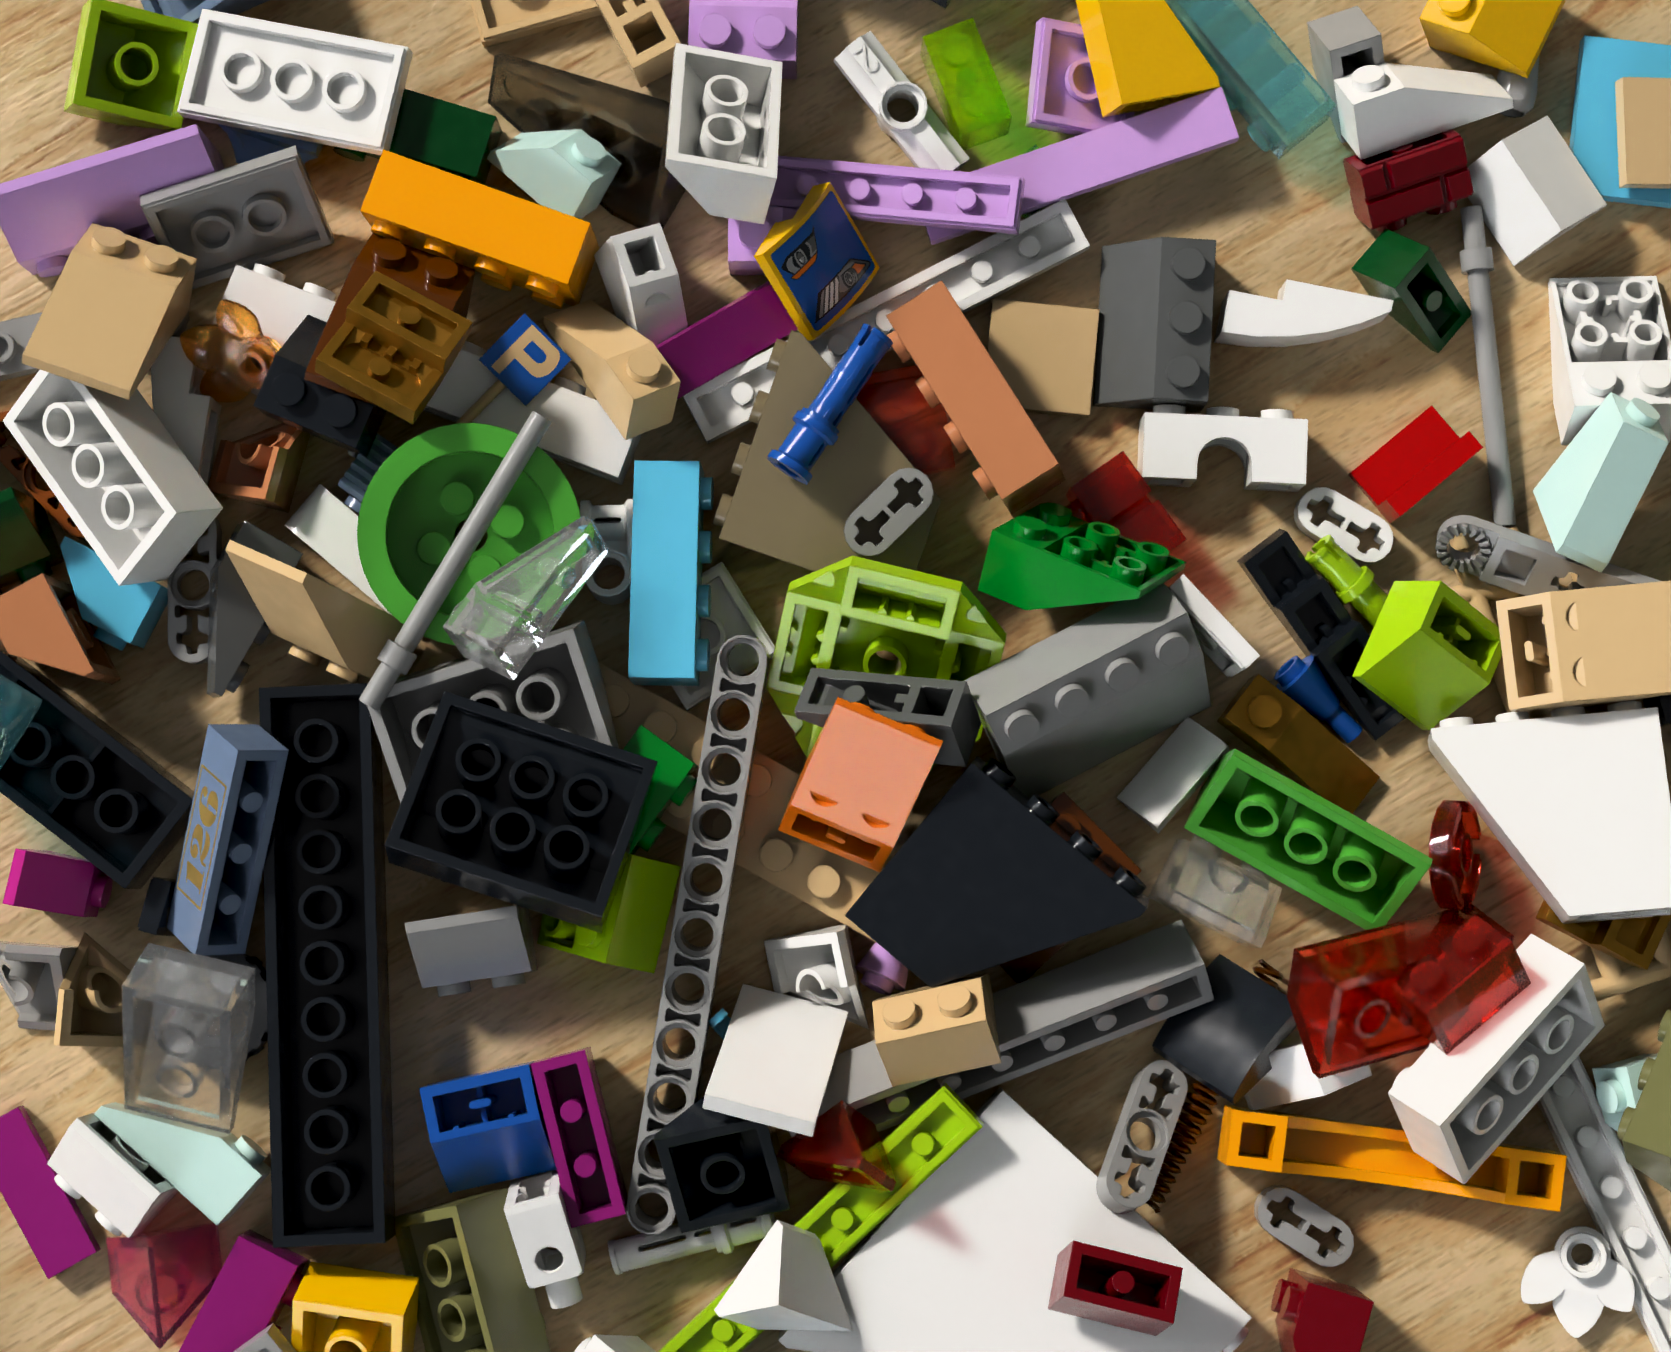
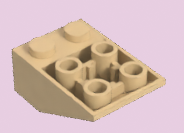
(1586, 646)

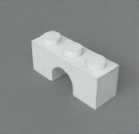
(1268, 446)

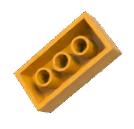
(482, 229)

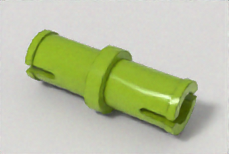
(1351, 581)

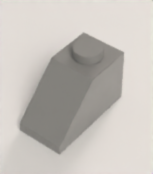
(1341, 46)

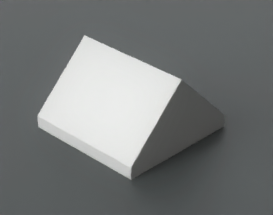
(1532, 190)

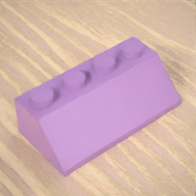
(54, 208)

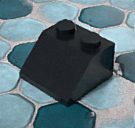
(313, 407)
(721, 1168)

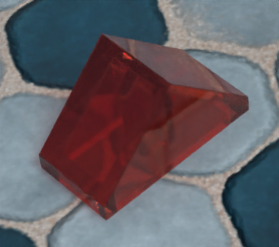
(841, 1151)

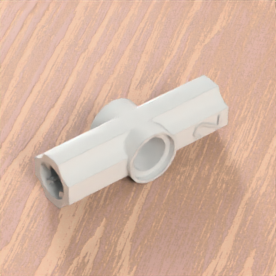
(880, 81)

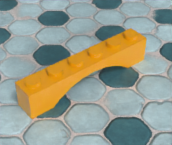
(1382, 1156)

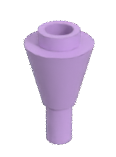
(882, 971)

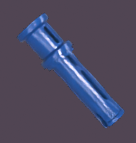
(817, 424)

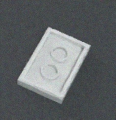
(776, 1060)

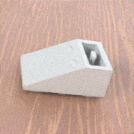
(1607, 340)

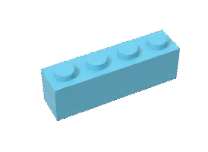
(667, 573)

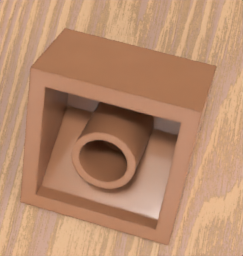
(46, 627)

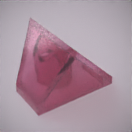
(164, 1275)

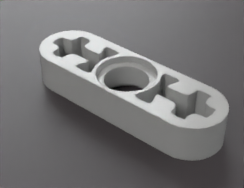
(177, 626)
(1122, 1149)

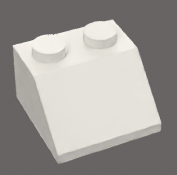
(109, 1176)

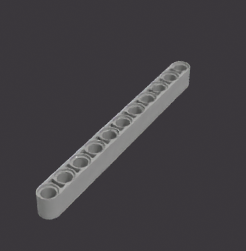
(693, 903)

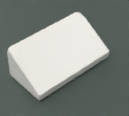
(1173, 774)

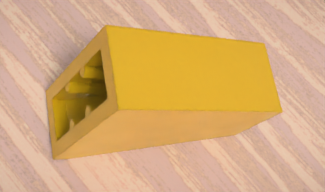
(1141, 55)

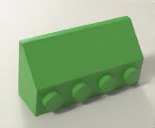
(1305, 841)

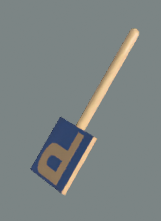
(522, 361)

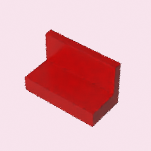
(1413, 464)

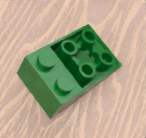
(1063, 561)

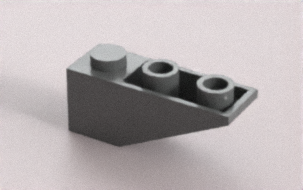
(232, 612)

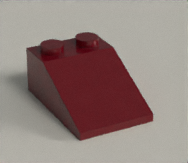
(1319, 1314)

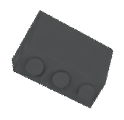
(1155, 323)

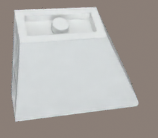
(1572, 803)

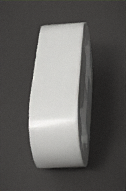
(1349, 515)

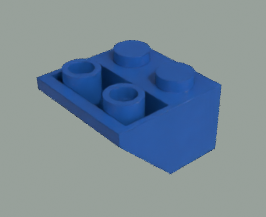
(487, 1127)

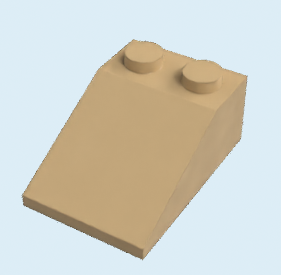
(111, 311)
(315, 615)

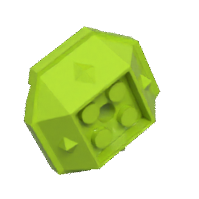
(866, 607)

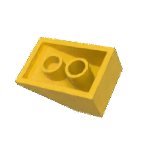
(354, 1310)

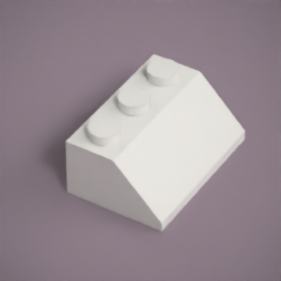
(725, 130)

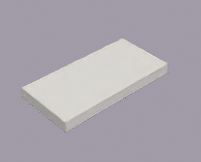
(295, 82)

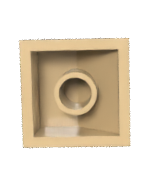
(937, 1030)

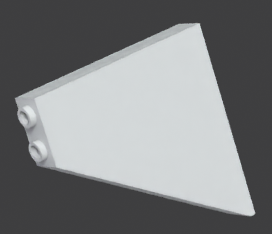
(978, 1251)

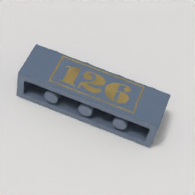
(227, 839)

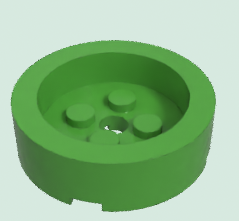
(429, 490)

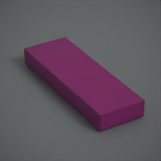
(726, 337)
(41, 1208)

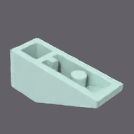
(202, 1164)

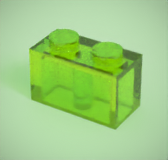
(965, 84)

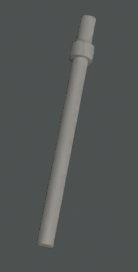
(1476, 263)
(398, 655)

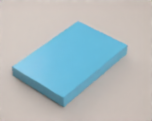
(1594, 111)

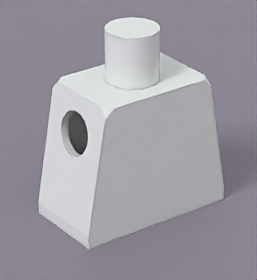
(538, 1221)

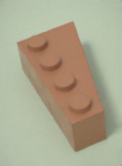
(976, 398)

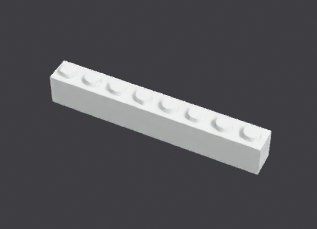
(579, 428)

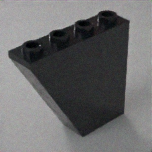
(991, 882)

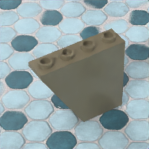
(808, 521)

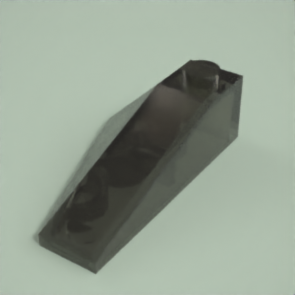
(622, 120)

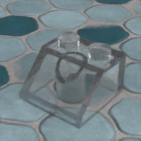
(1217, 892)

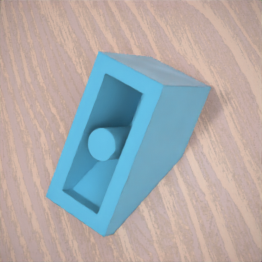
(118, 611)

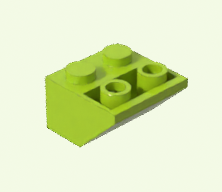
(1428, 652)
(634, 922)

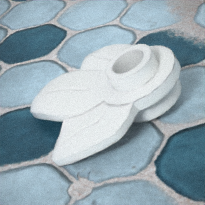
(1576, 1288)

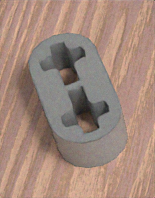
(898, 521)
(1296, 1236)

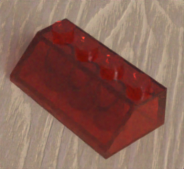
(1346, 996)

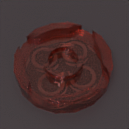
(1454, 867)

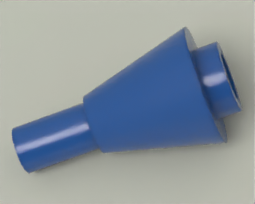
(1309, 688)

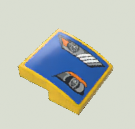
(817, 261)

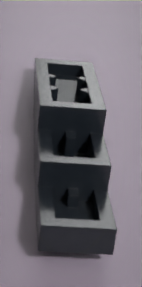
(1317, 625)

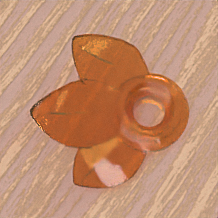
(226, 352)

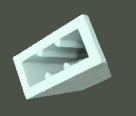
(1601, 480)

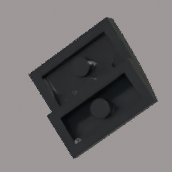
(1228, 1038)

